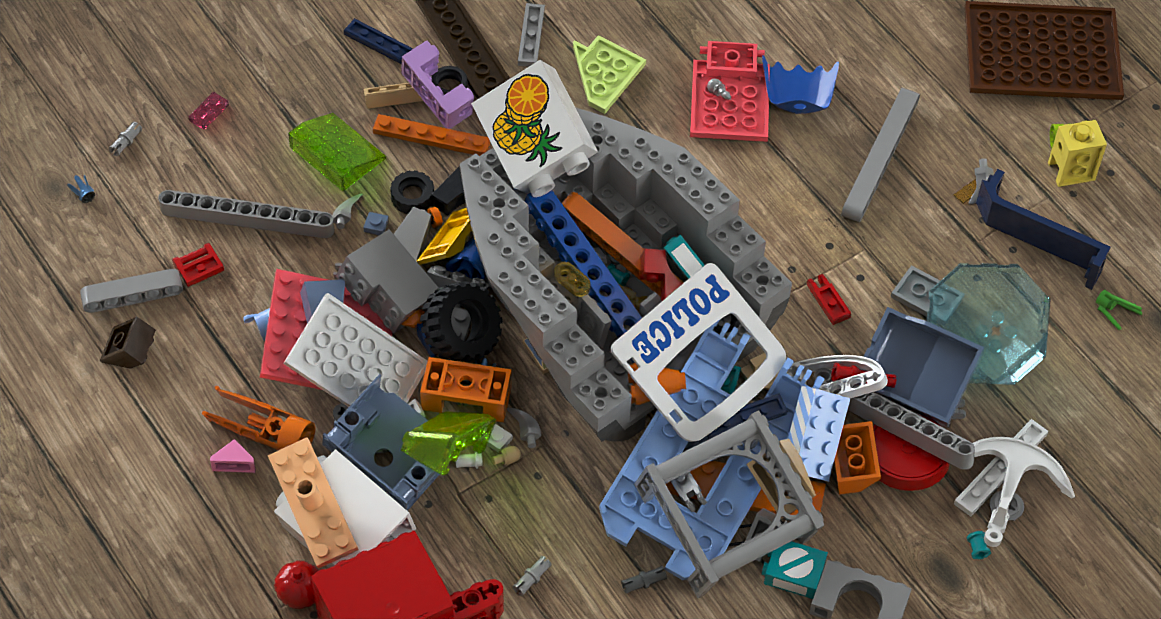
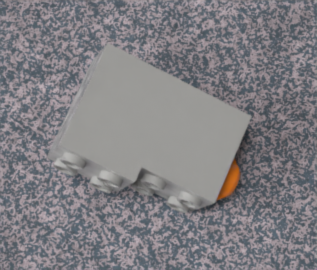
(388, 281)

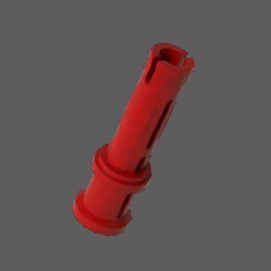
(840, 372)

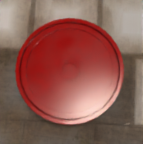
(906, 465)

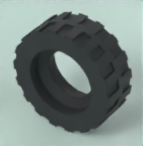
(408, 179)

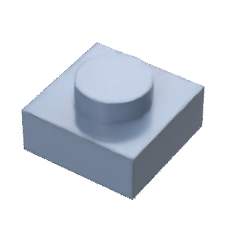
(375, 223)

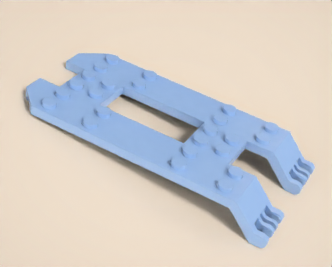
(735, 486)

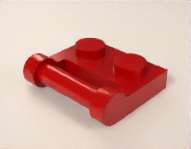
(200, 268)

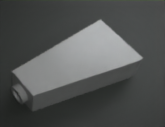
(414, 231)

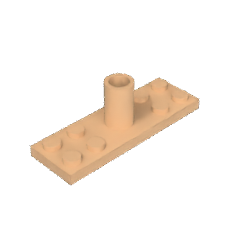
(313, 503)

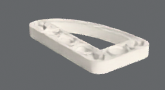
(874, 373)

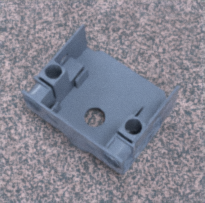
(377, 423)

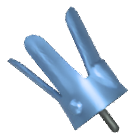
(86, 193)

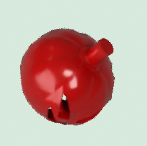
(295, 585)

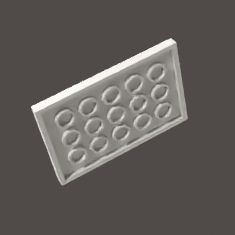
(347, 352)

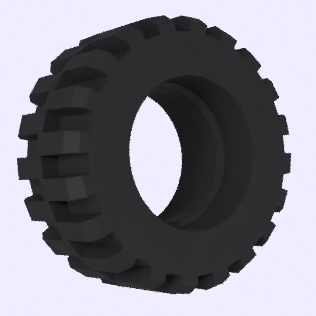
(483, 315)

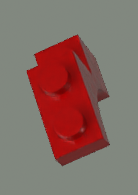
(655, 269)

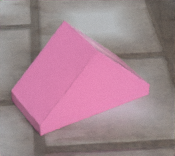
(232, 459)

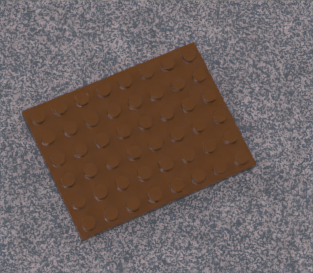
(1043, 50)

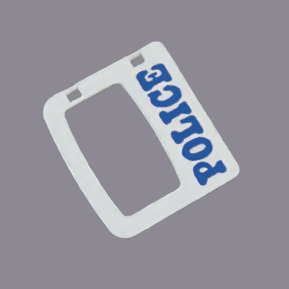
(676, 323)

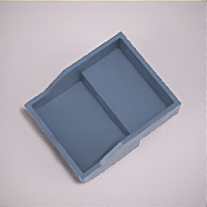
(927, 362)

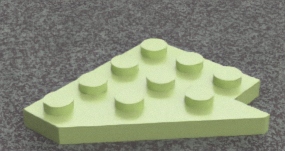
(605, 71)

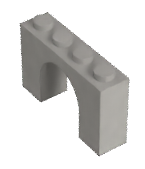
(840, 579)

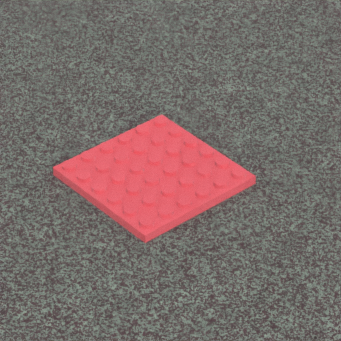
(288, 321)

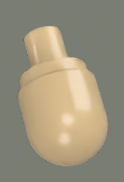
(507, 456)

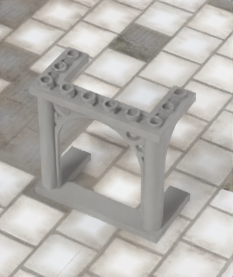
(750, 433)

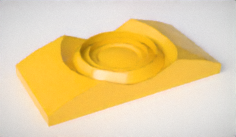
(449, 238)

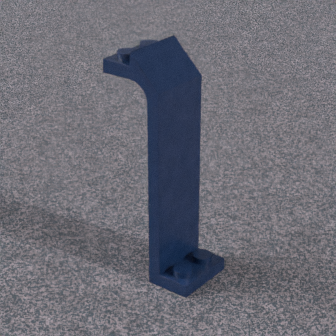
(1040, 231)

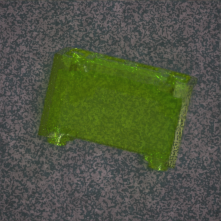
(446, 436)

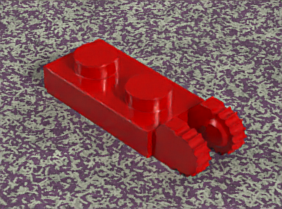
(829, 300)

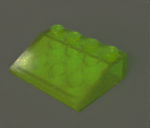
(335, 149)

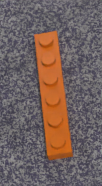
(431, 135)

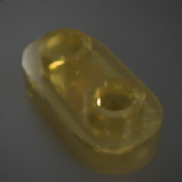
(573, 280)

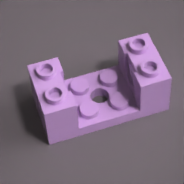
(417, 69)

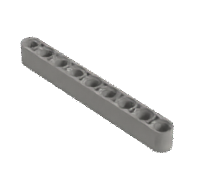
(880, 155)
(246, 214)
(909, 426)

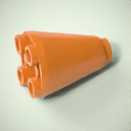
(670, 380)

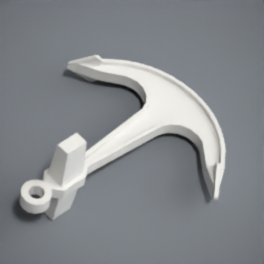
(1018, 457)

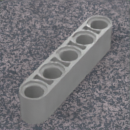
(131, 290)

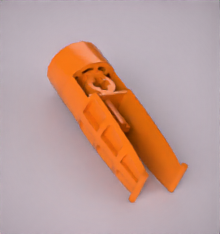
(291, 430)

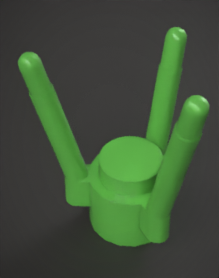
(1108, 301)

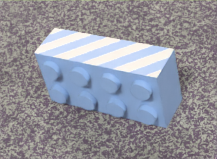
(818, 429)

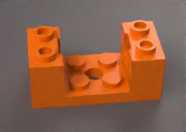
(488, 388)

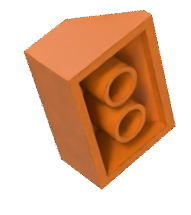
(856, 458)

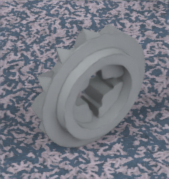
(1016, 505)

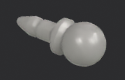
(717, 88)

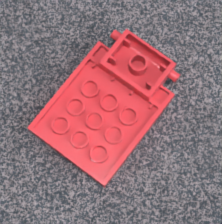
(747, 111)

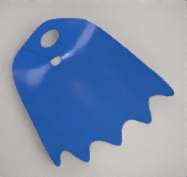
(789, 87)

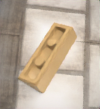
(390, 95)

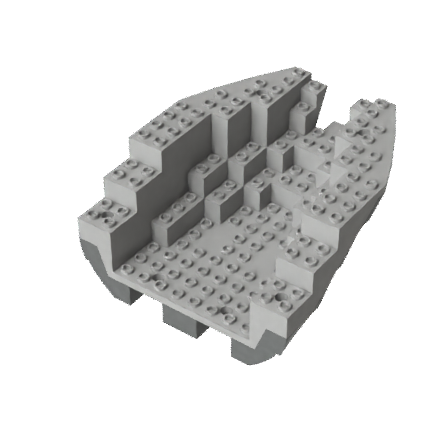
(651, 195)

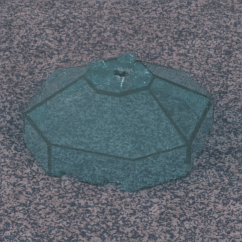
(996, 295)

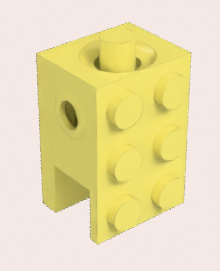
(1077, 152)

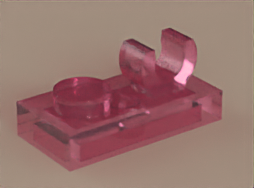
(208, 110)

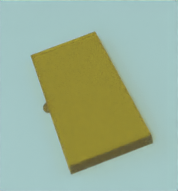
(966, 192)

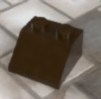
(128, 344)

